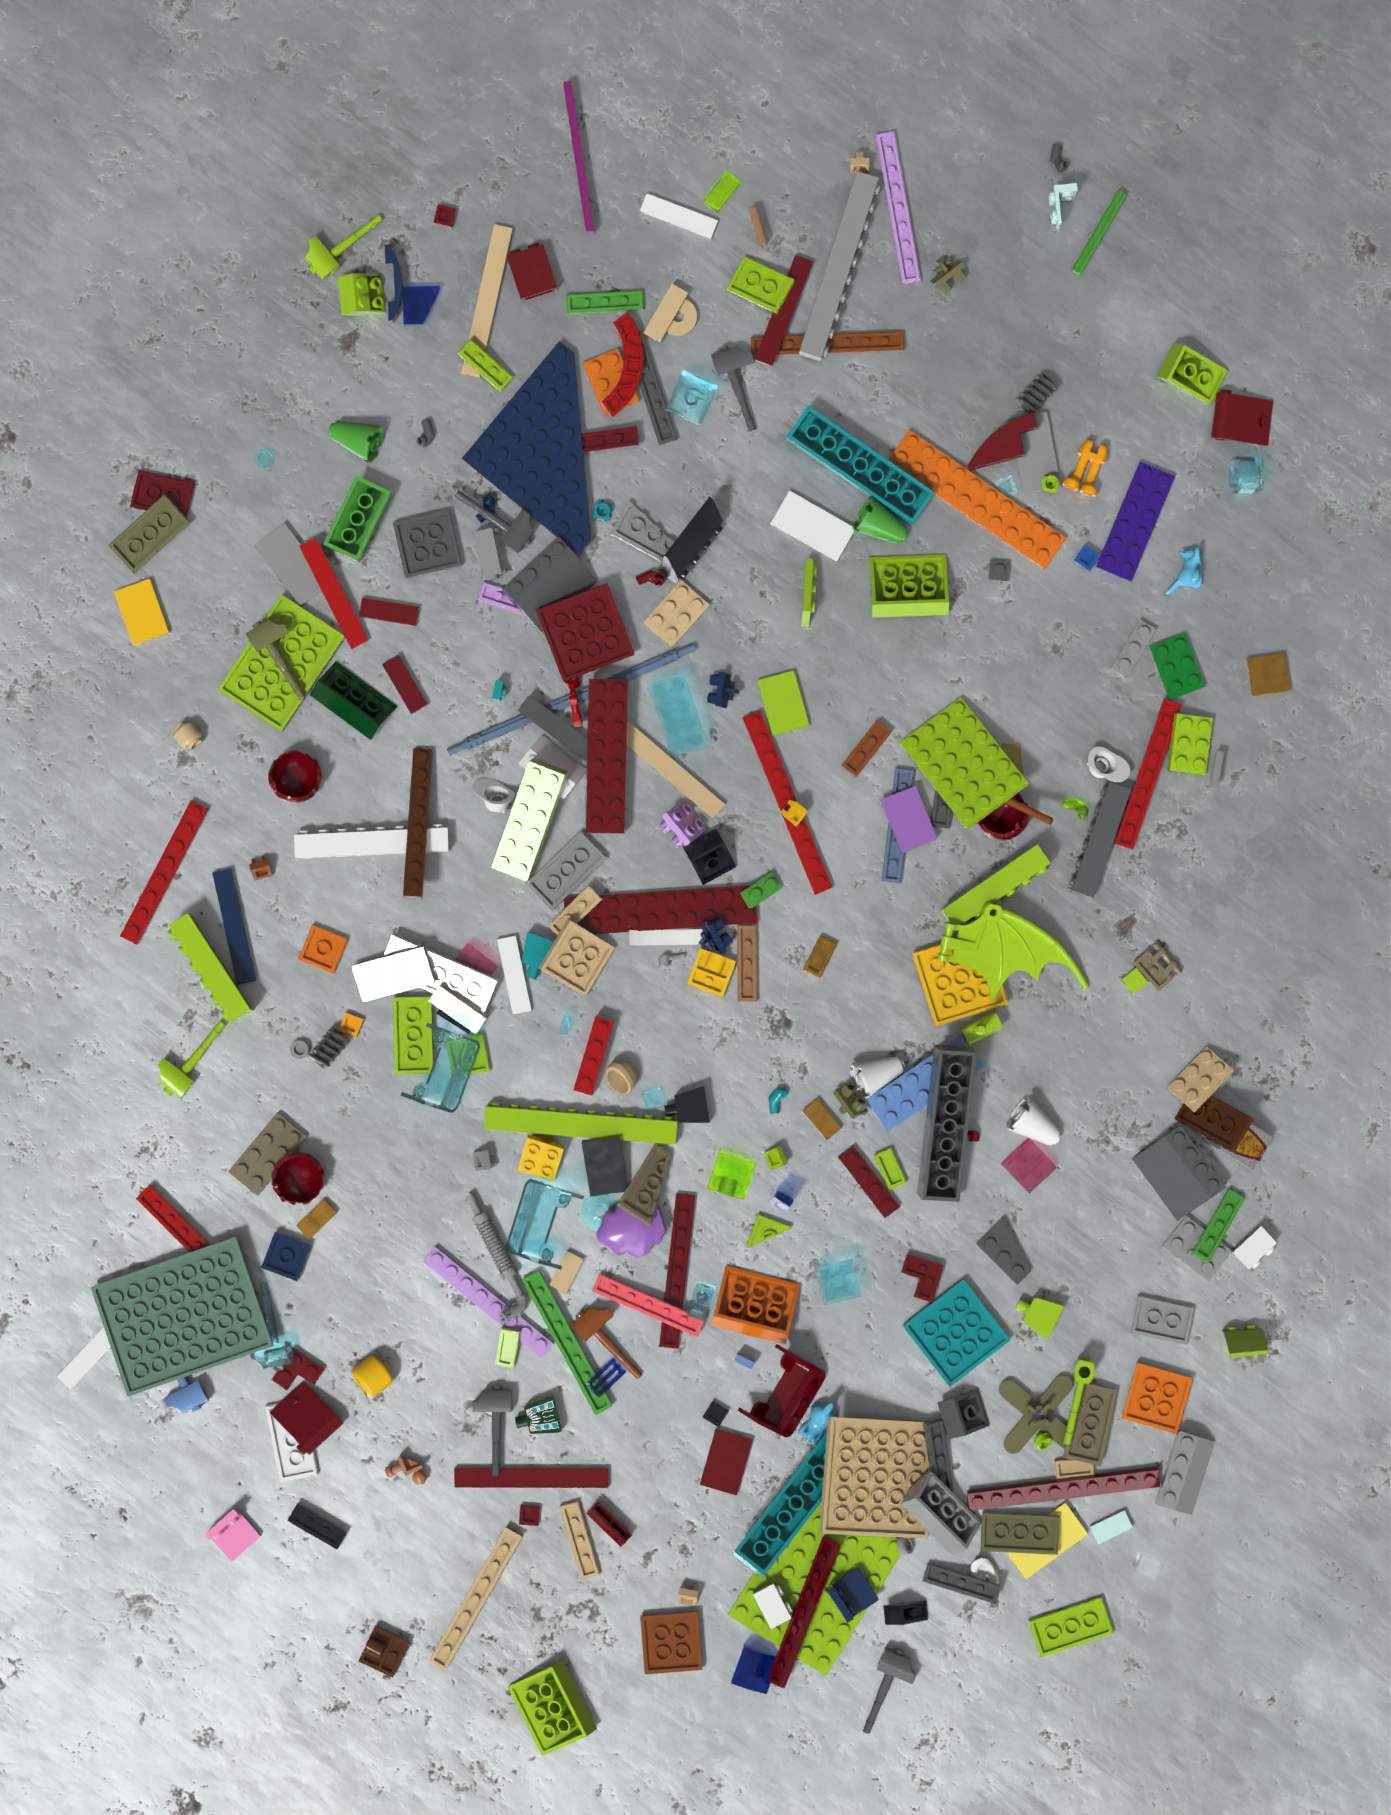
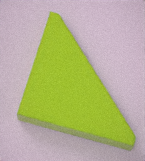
(764, 1229)

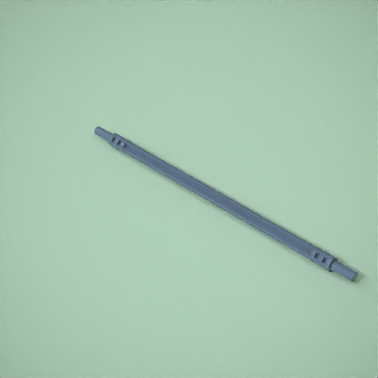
(563, 702)

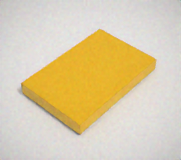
(141, 612)

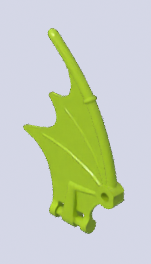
(1004, 944)

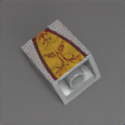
(1250, 1148)

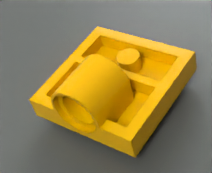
(711, 972)
(541, 1157)

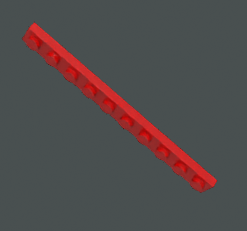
(783, 793)

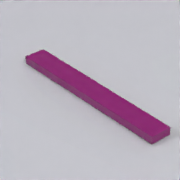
(578, 157)

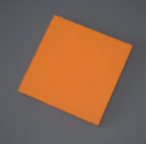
(323, 949)

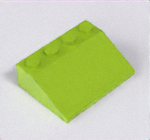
(909, 586)
(552, 1707)

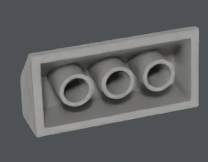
(1184, 1472)
(941, 1513)

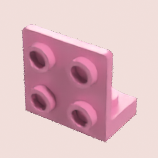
(233, 1534)

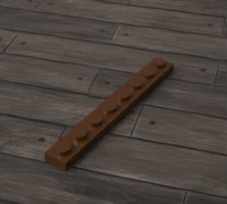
(417, 823)

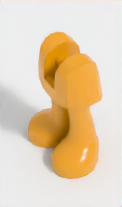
(1085, 455)

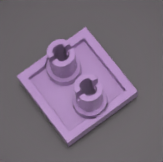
(683, 823)

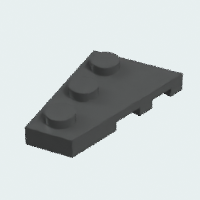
(1004, 1251)

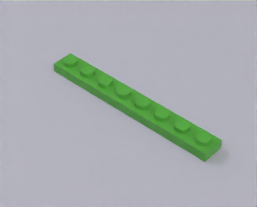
(565, 1340)

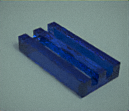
(616, 1368)

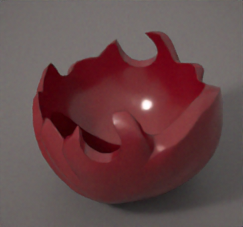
(295, 777)
(1005, 821)
(297, 1178)

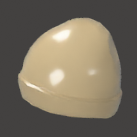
(621, 1077)

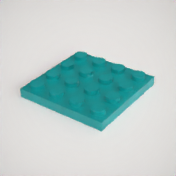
(956, 1332)

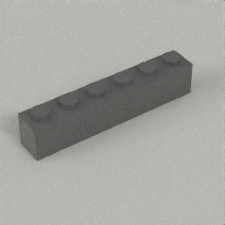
(1100, 840)

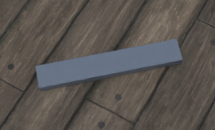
(893, 857)

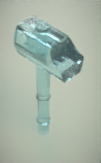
(281, 1353)

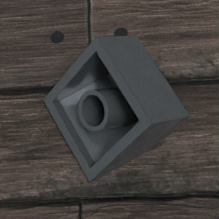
(963, 1414)

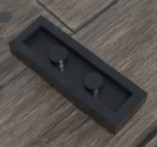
(317, 1526)

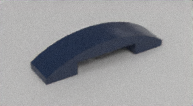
(394, 306)

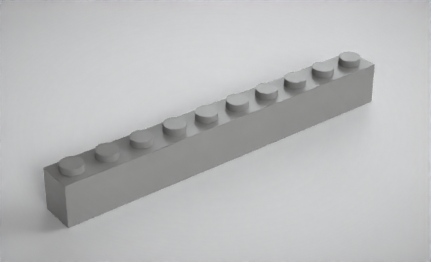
(839, 265)

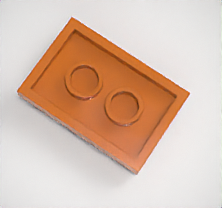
(604, 375)

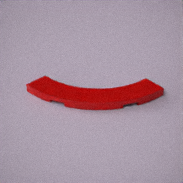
(632, 365)

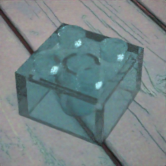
(838, 1281)

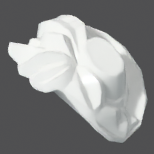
(985, 1570)

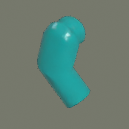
(775, 1097)

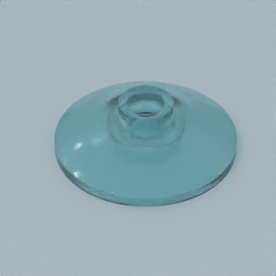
(590, 1206)

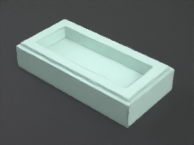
(1111, 1526)

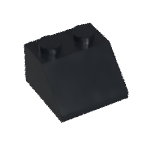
(709, 856)

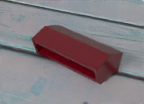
(602, 1523)

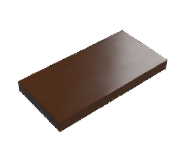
(1217, 1122)

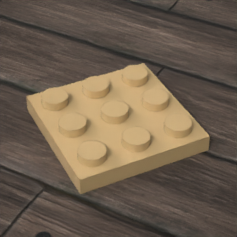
(576, 957)

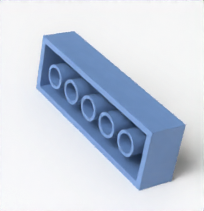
(907, 1092)

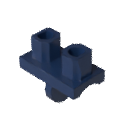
(725, 690)
(719, 942)

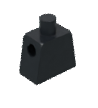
(689, 1107)

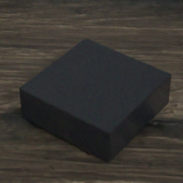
(715, 1413)

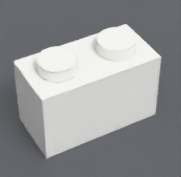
(1254, 1248)
(772, 1605)

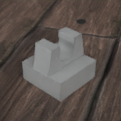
(482, 1160)

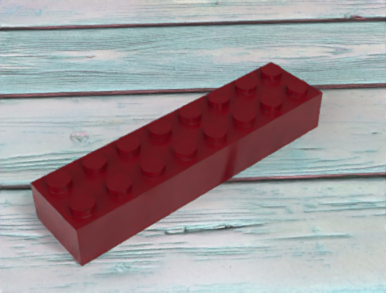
(606, 756)

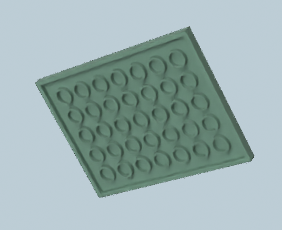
(182, 1316)

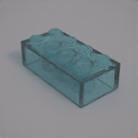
(677, 715)

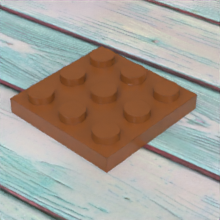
(671, 1642)

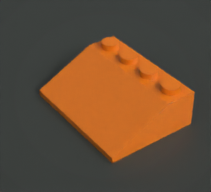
(755, 1305)

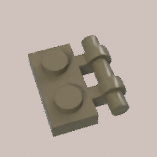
(1153, 970)

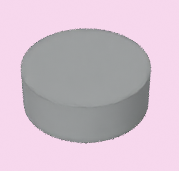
(299, 1049)
(905, 1545)

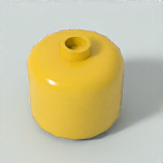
(372, 1376)

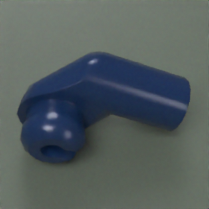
(489, 504)

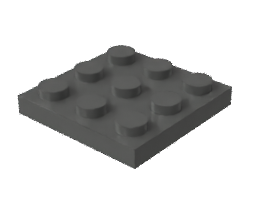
(427, 544)

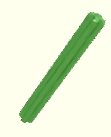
(1099, 232)

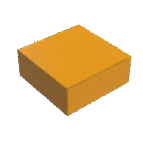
(351, 1024)

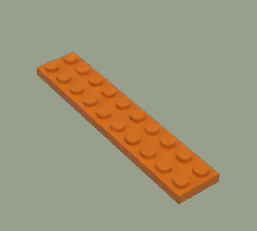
(977, 499)

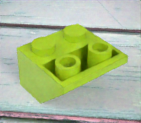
(361, 294)

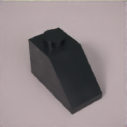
(905, 1612)

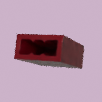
(531, 272)

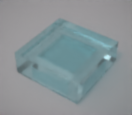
(1006, 486)
(564, 1025)
(653, 1099)

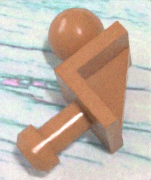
(408, 1467)

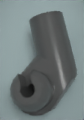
(428, 434)

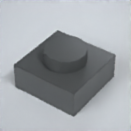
(998, 570)

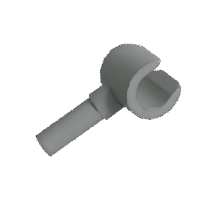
(664, 959)

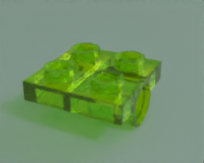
(731, 1175)

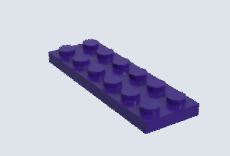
(1135, 521)

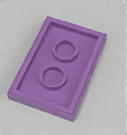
(908, 819)

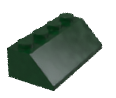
(353, 700)

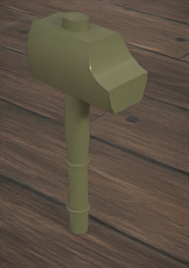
(263, 637)

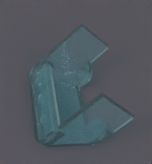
(449, 1071)
(534, 1221)

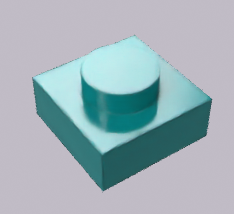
(499, 690)

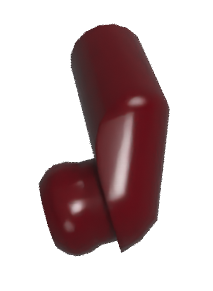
(650, 576)

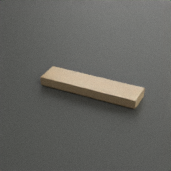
(579, 1540)

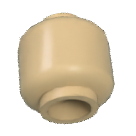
(187, 735)

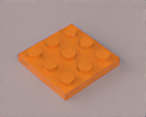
(1156, 1398)

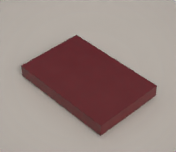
(152, 486)
(725, 1462)

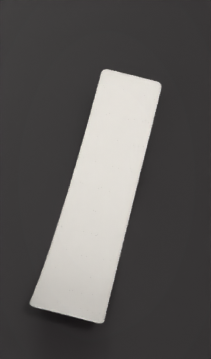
(665, 937)

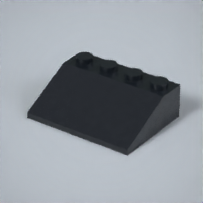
(691, 542)

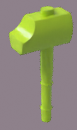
(323, 261)
(981, 1028)
(176, 1079)
(1083, 1373)

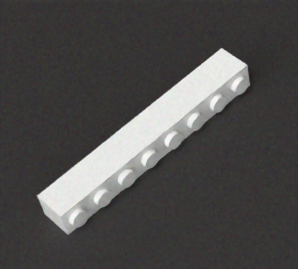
(365, 842)

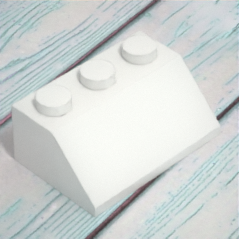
(552, 754)

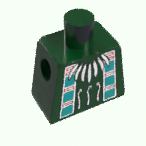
(540, 1417)

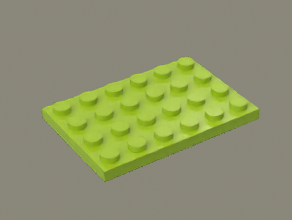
(257, 680)
(964, 763)

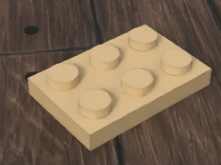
(676, 613)
(1200, 1079)

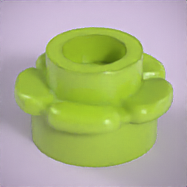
(1045, 483)
(1042, 1440)

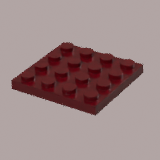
(585, 632)

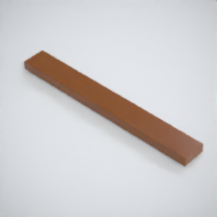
(842, 343)

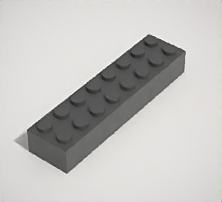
(946, 1123)

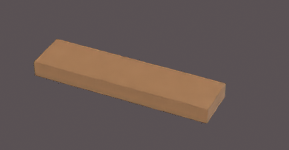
(747, 963)

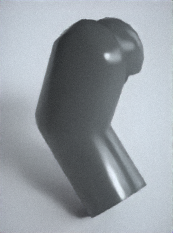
(1055, 159)

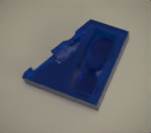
(418, 303)

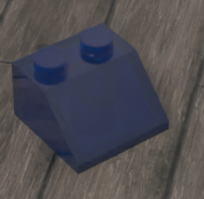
(753, 1669)

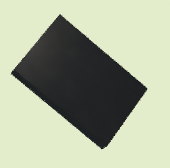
(604, 1165)

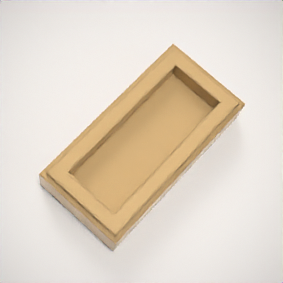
(563, 1278)
(1070, 1468)

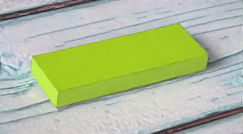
(485, 365)

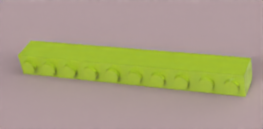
(580, 1125)

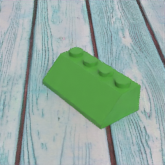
(357, 519)

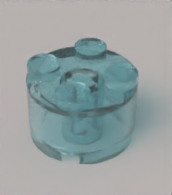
(1246, 475)

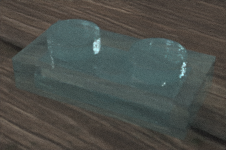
(700, 1301)

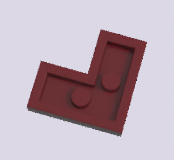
(928, 1275)
(302, 1366)

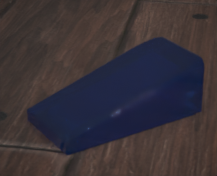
(782, 1200)

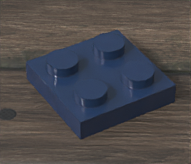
(286, 1256)

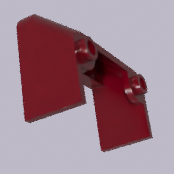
(790, 1396)

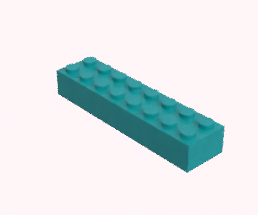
(860, 465)
(785, 1514)

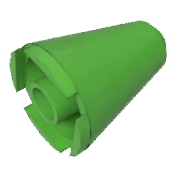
(358, 438)
(879, 523)

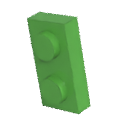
(760, 890)

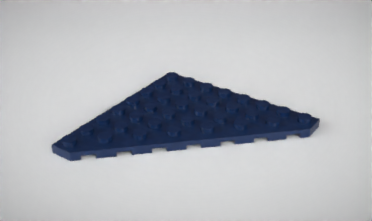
(538, 450)

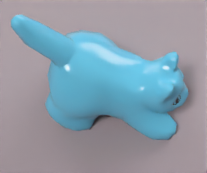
(1190, 574)
(818, 1422)

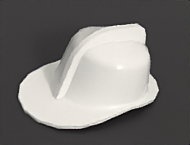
(1107, 765)
(494, 794)

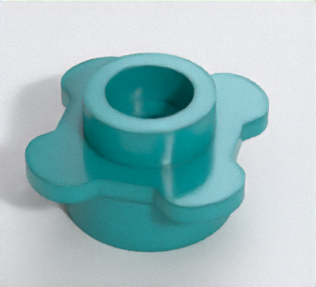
(607, 509)

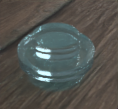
(264, 459)

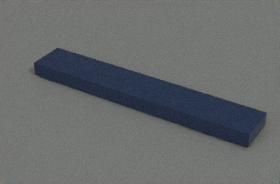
(234, 926)

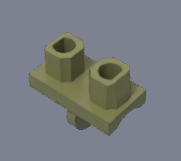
(955, 270)
(850, 1101)

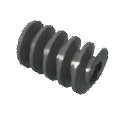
(1036, 393)
(329, 1048)

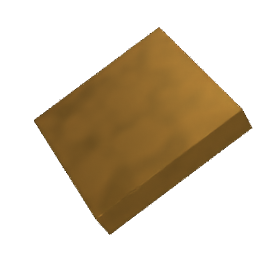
(1268, 674)

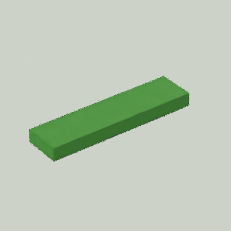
(604, 302)
(1218, 1225)

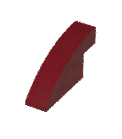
(1004, 443)

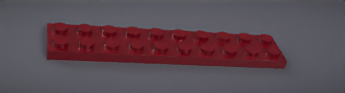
(667, 910)

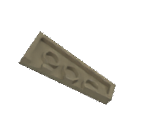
(643, 1191)

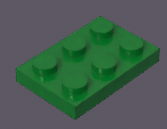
(1177, 666)

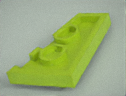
(809, 589)

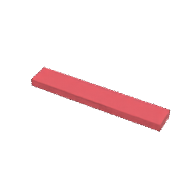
(647, 1304)

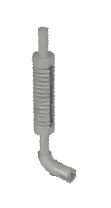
(501, 1259)

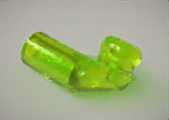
(1078, 806)

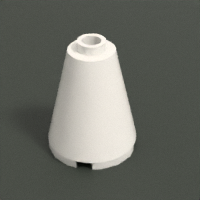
(875, 1074)
(1033, 1123)

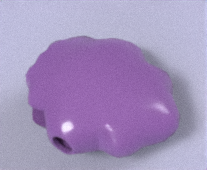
(628, 1235)

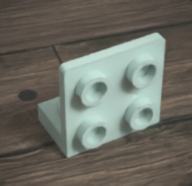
(1065, 193)

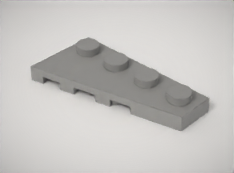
(639, 532)

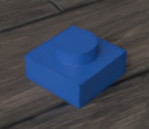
(1086, 558)

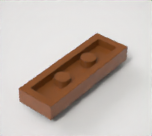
(866, 748)

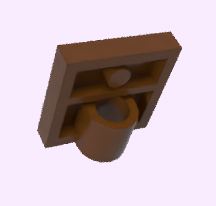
(384, 1651)

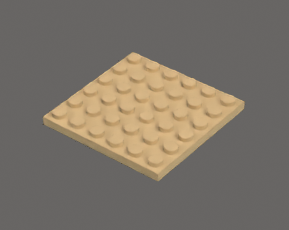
(868, 1475)

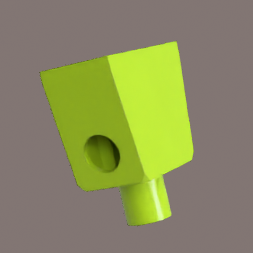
(1040, 1314)

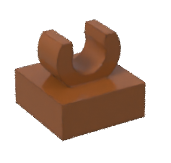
(260, 869)

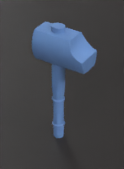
(189, 1396)

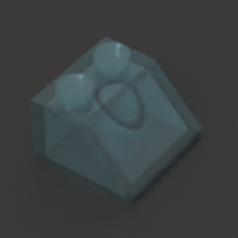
(691, 397)

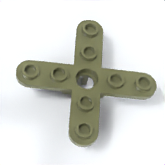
(1027, 1406)

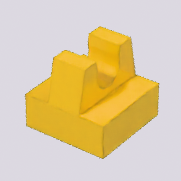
(795, 813)

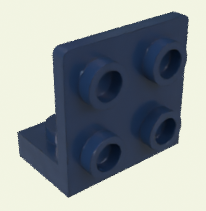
(852, 1594)

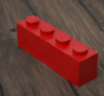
(593, 1056)

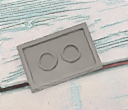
(1162, 1320)

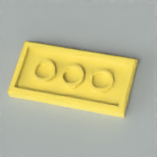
(1069, 1533)

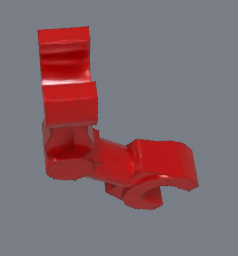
(577, 718)

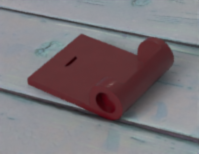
(1239, 418)
(307, 1420)

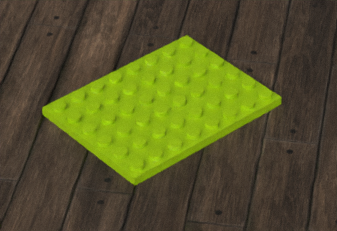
(828, 1627)

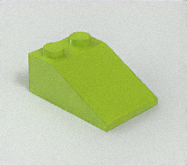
(1192, 373)
(1244, 1342)

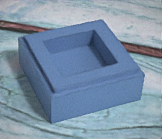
(744, 1361)

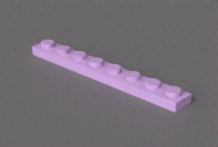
(486, 1300)

